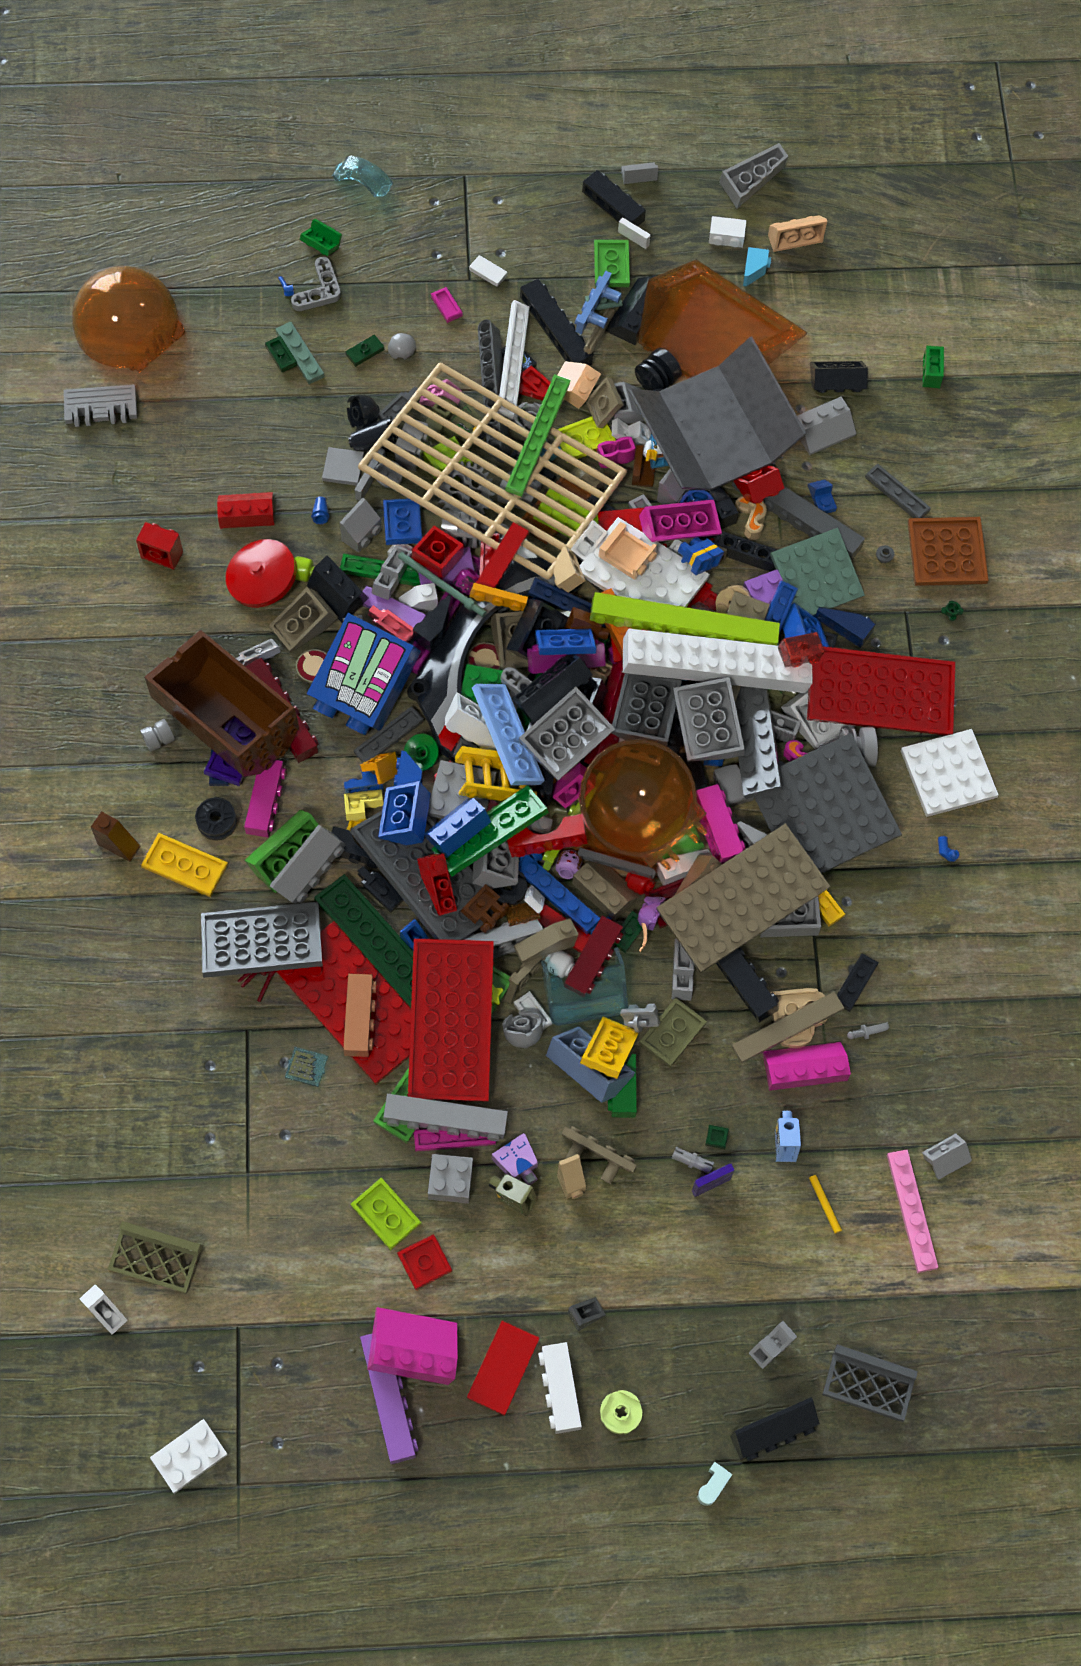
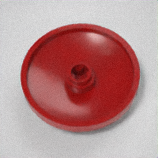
(261, 573)

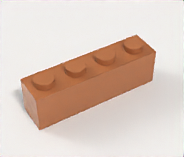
(358, 1015)

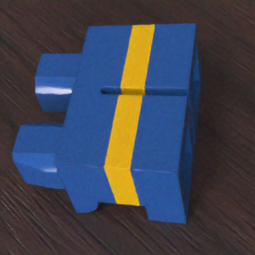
(700, 555)

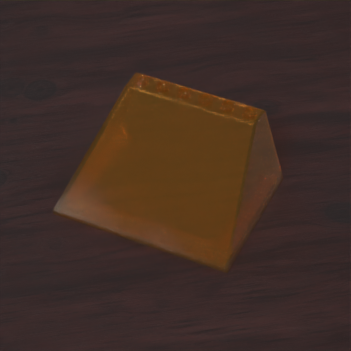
(707, 318)

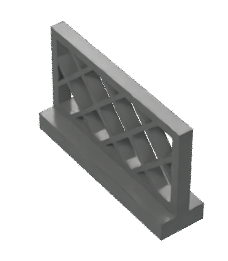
(875, 1366)

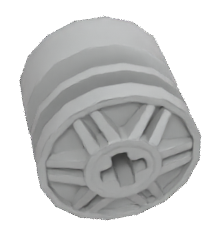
(866, 743)

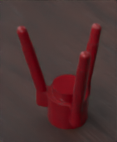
(270, 975)

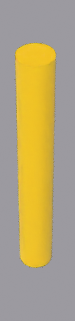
(825, 1204)

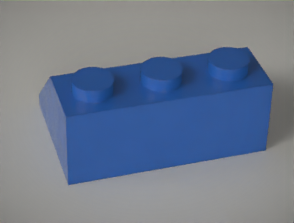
(801, 622)
(405, 814)
(458, 827)

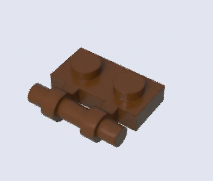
(480, 904)

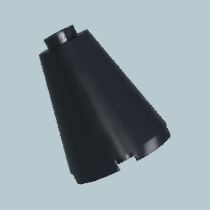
(367, 436)

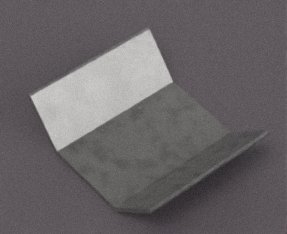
(721, 421)

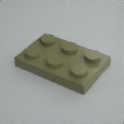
(676, 1031)

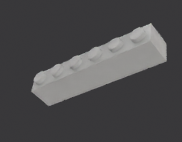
(445, 1117)

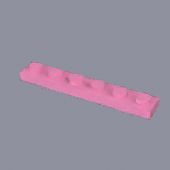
(912, 1211)

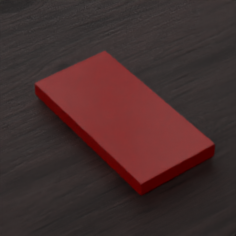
(503, 1368)

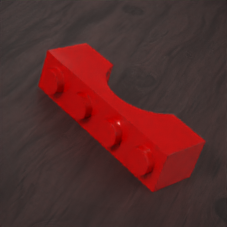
(569, 833)

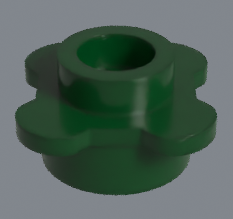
(952, 605)

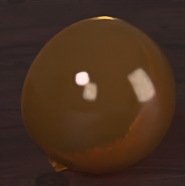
(125, 317)

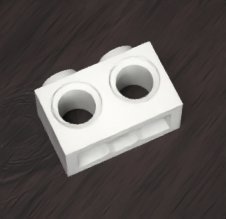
(589, 540)

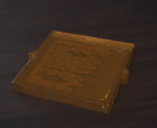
(521, 914)

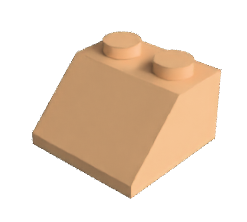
(582, 382)

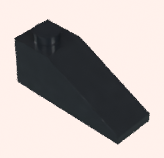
(725, 508)

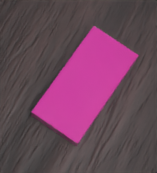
(446, 304)

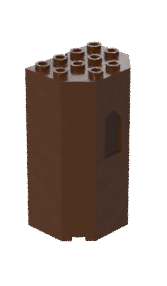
(210, 687)

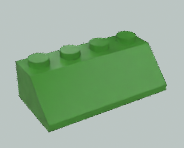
(278, 849)

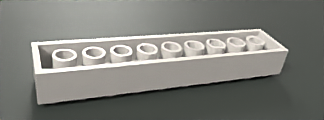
(711, 659)

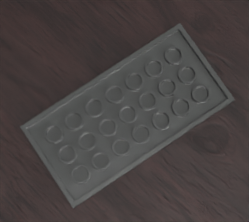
(402, 870)

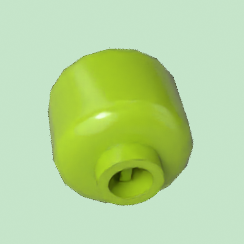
(304, 568)

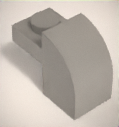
(773, 1345)

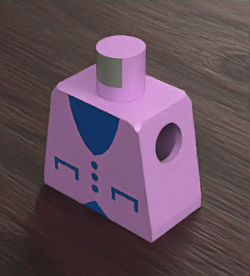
(517, 1159)

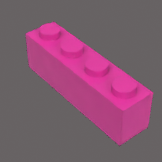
(263, 800)

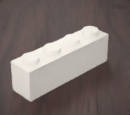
(561, 1388)

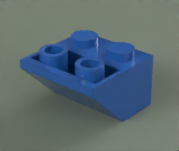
(407, 770)

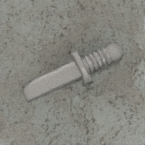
(866, 1031)

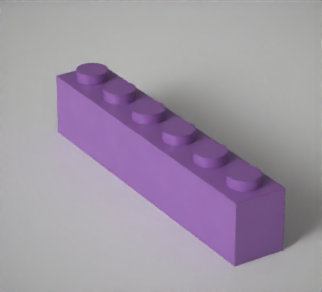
(391, 1411)

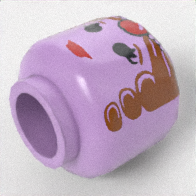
(568, 863)

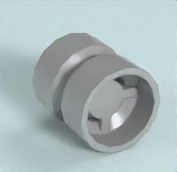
(158, 734)

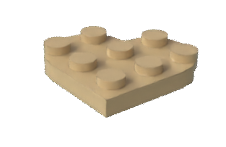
(792, 1001)

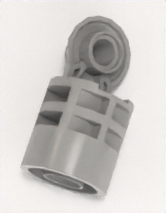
(460, 535)

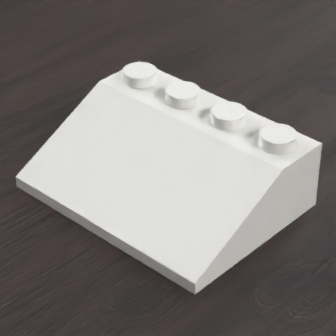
(814, 732)

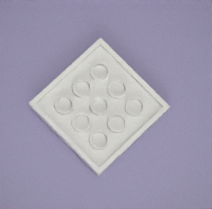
(949, 772)

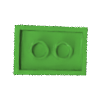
(614, 258)

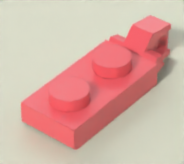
(391, 623)

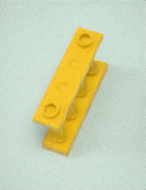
(486, 759)

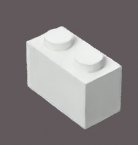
(727, 232)

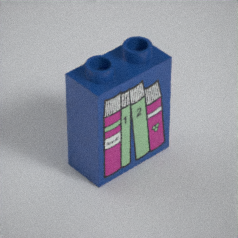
(362, 674)

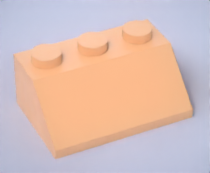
(797, 233)

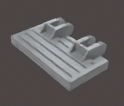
(100, 403)

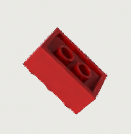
(245, 510)

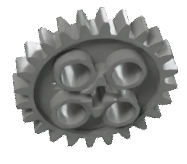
(467, 482)

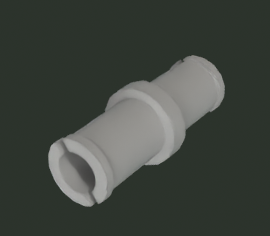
(692, 1160)

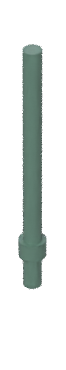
(468, 603)

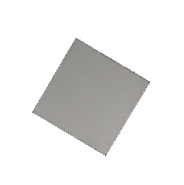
(342, 466)

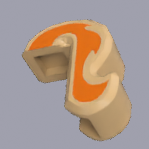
(757, 516)

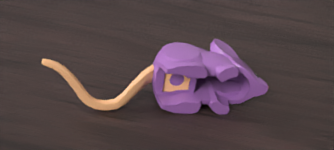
(649, 915)

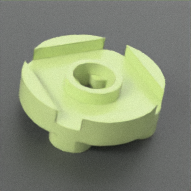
(632, 1407)

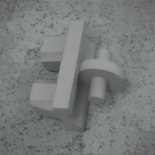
(640, 1017)

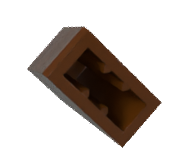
(114, 837)

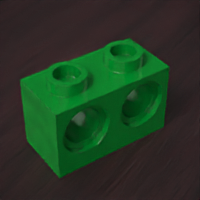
(933, 366)

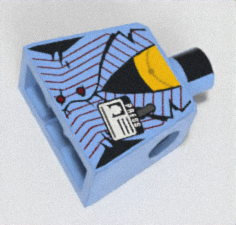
(787, 1138)

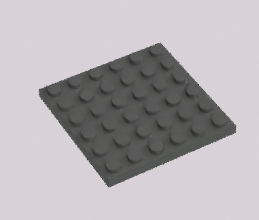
(831, 805)

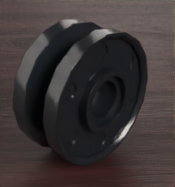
(208, 810)

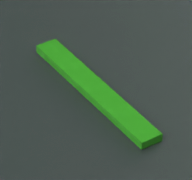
(538, 435)

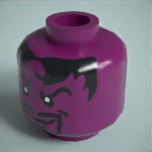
(464, 581)

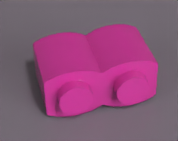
(618, 451)

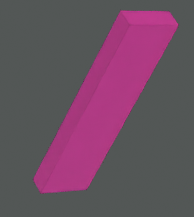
(441, 1140)

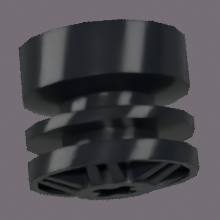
(658, 370)

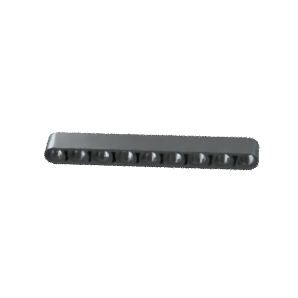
(491, 375)

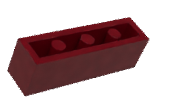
(593, 957)

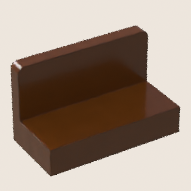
(642, 472)

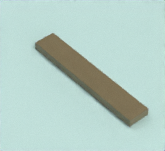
(787, 1027)

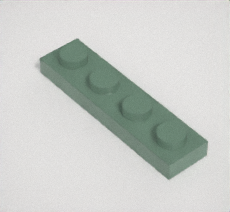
(304, 358)

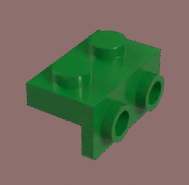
(321, 237)

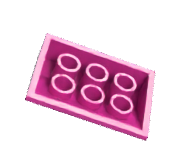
(413, 1346)

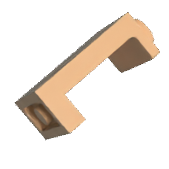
(627, 552)

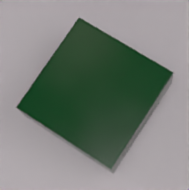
(717, 1137)

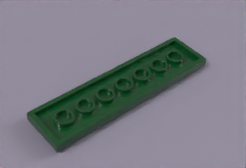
(369, 934)

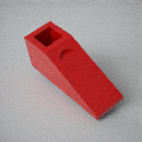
(437, 882)

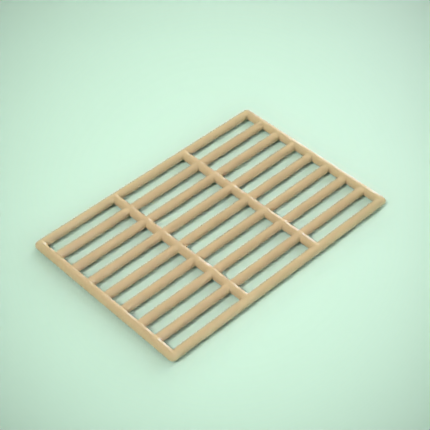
(463, 451)

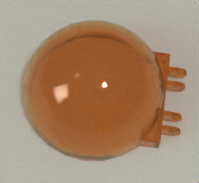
(640, 800)

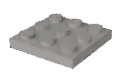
(446, 788)

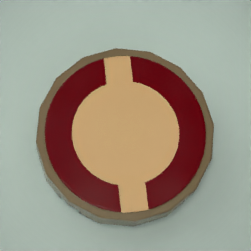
(483, 655)
(309, 664)

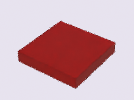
(424, 1262)

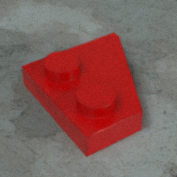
(533, 384)

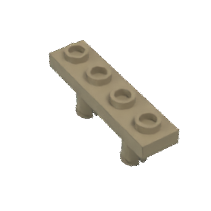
(614, 1161)

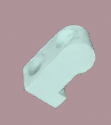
(708, 1493)

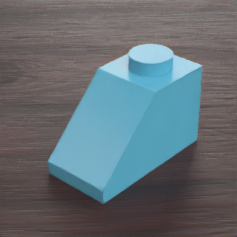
(756, 264)

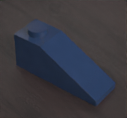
(848, 625)

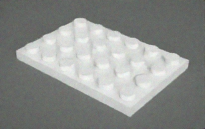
(663, 582)

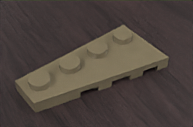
(519, 980)

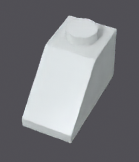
(421, 598)
(103, 1309)

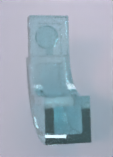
(364, 172)

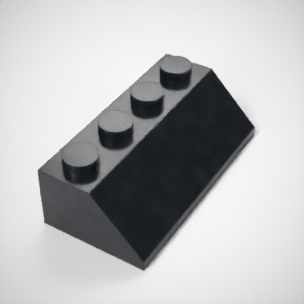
(628, 317)
(552, 686)
(775, 1429)

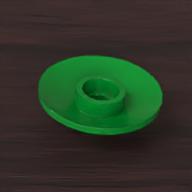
(419, 743)

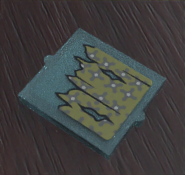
(306, 1066)

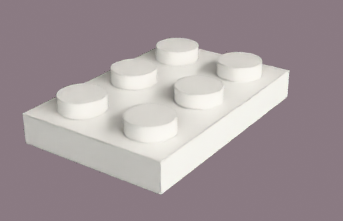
(188, 1456)

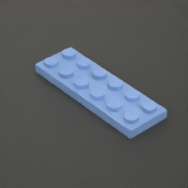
(505, 732)

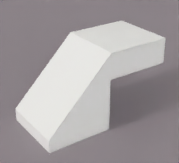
(638, 431)

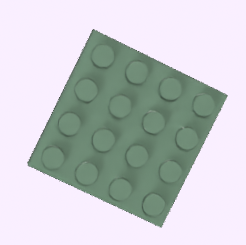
(819, 571)

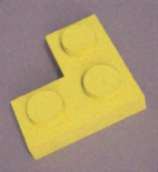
(357, 802)

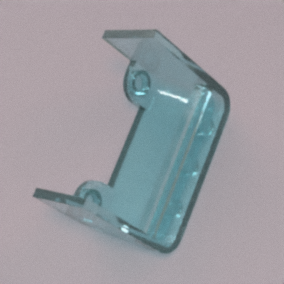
(605, 1000)

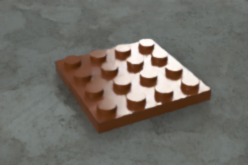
(947, 551)

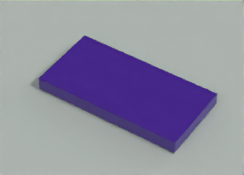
(218, 767)

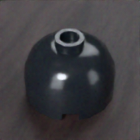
(362, 411)

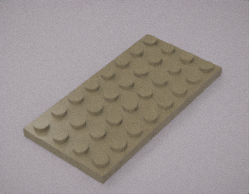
(743, 898)

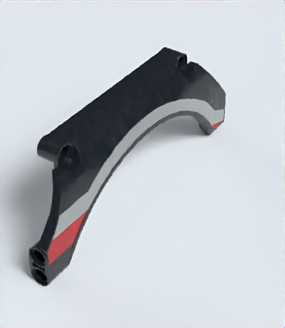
(442, 671)

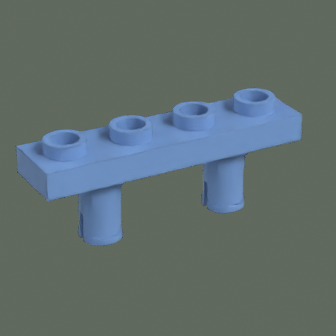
(601, 291)

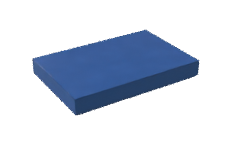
(402, 522)
(565, 641)

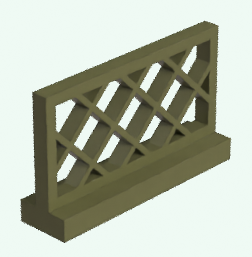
(163, 1240)

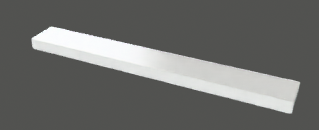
(513, 356)

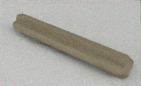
(598, 332)

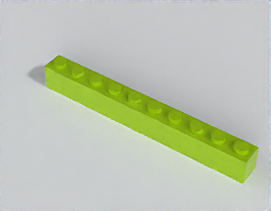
(680, 620)

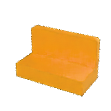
(384, 766)

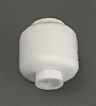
(560, 964)

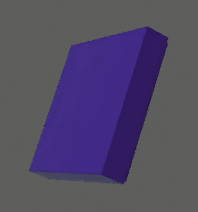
(712, 1180)

